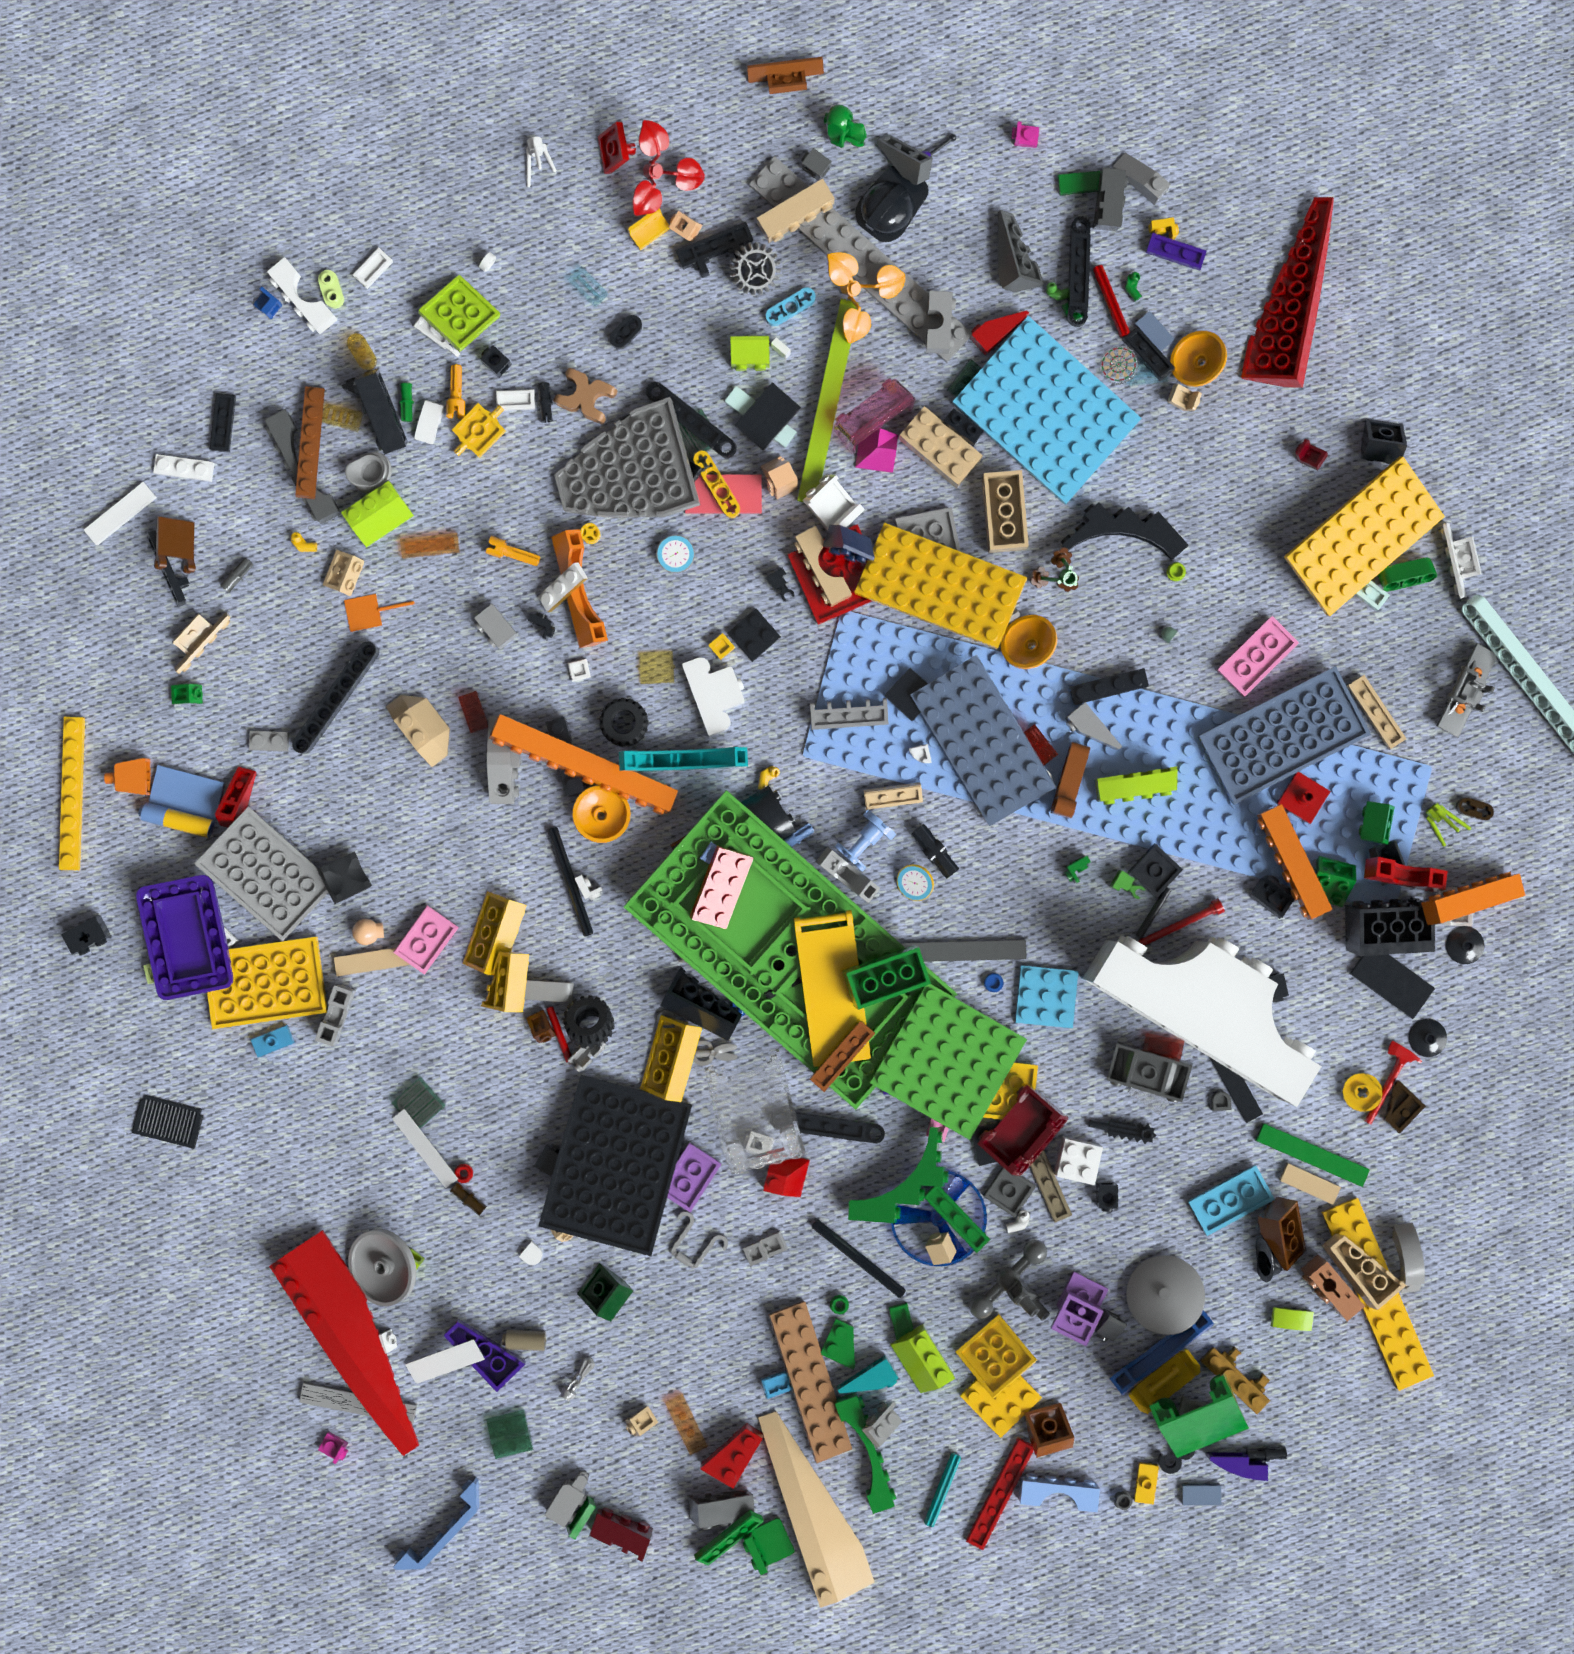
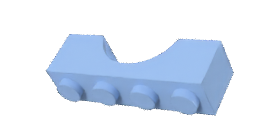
(1035, 1490)

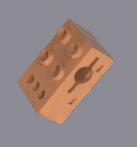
(1331, 1287)

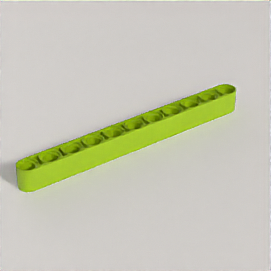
(827, 405)

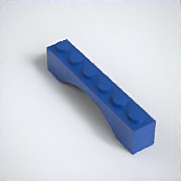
(1158, 1355)

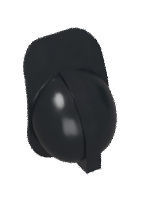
(890, 205)

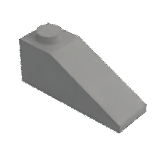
(1143, 178)
(1086, 723)

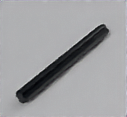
(570, 881)
(858, 1258)

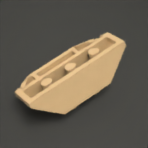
(421, 726)

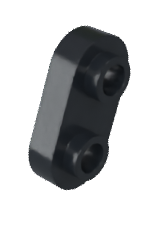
(624, 331)

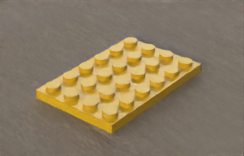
(271, 984)

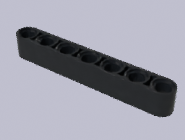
(327, 703)

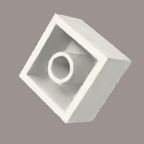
(1078, 1160)

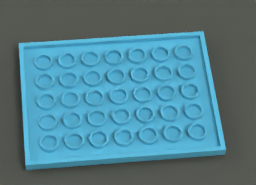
(1046, 410)

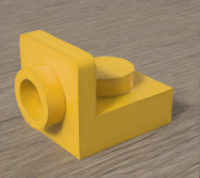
(1162, 225)

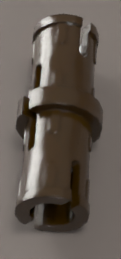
(468, 1198)

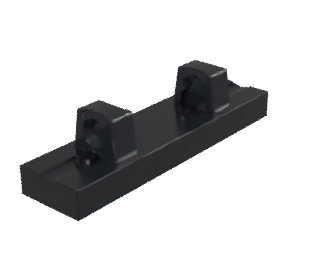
(174, 584)

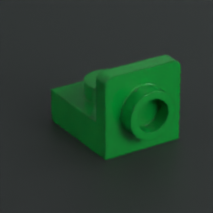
(186, 694)
(1078, 865)

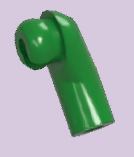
(1131, 286)

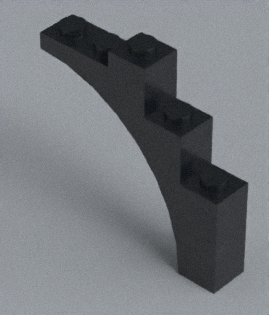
(1154, 531)

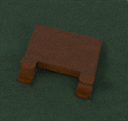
(175, 540)

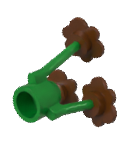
(1067, 578)

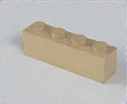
(795, 211)

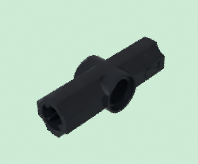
(935, 851)

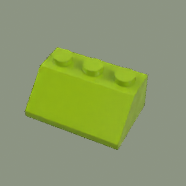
(377, 513)
(923, 1360)

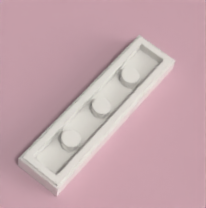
(120, 513)

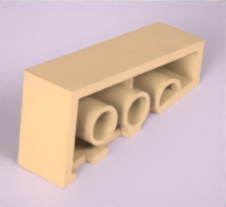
(1367, 1277)

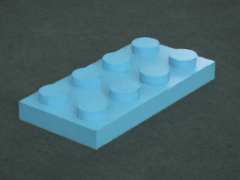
(1230, 1200)

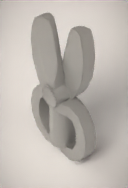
(717, 1052)

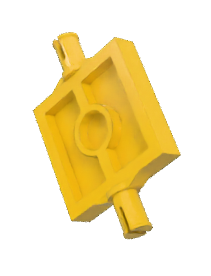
(478, 430)

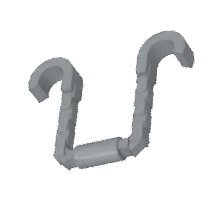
(682, 1258)

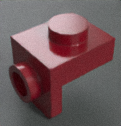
(1310, 455)

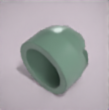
(1168, 633)

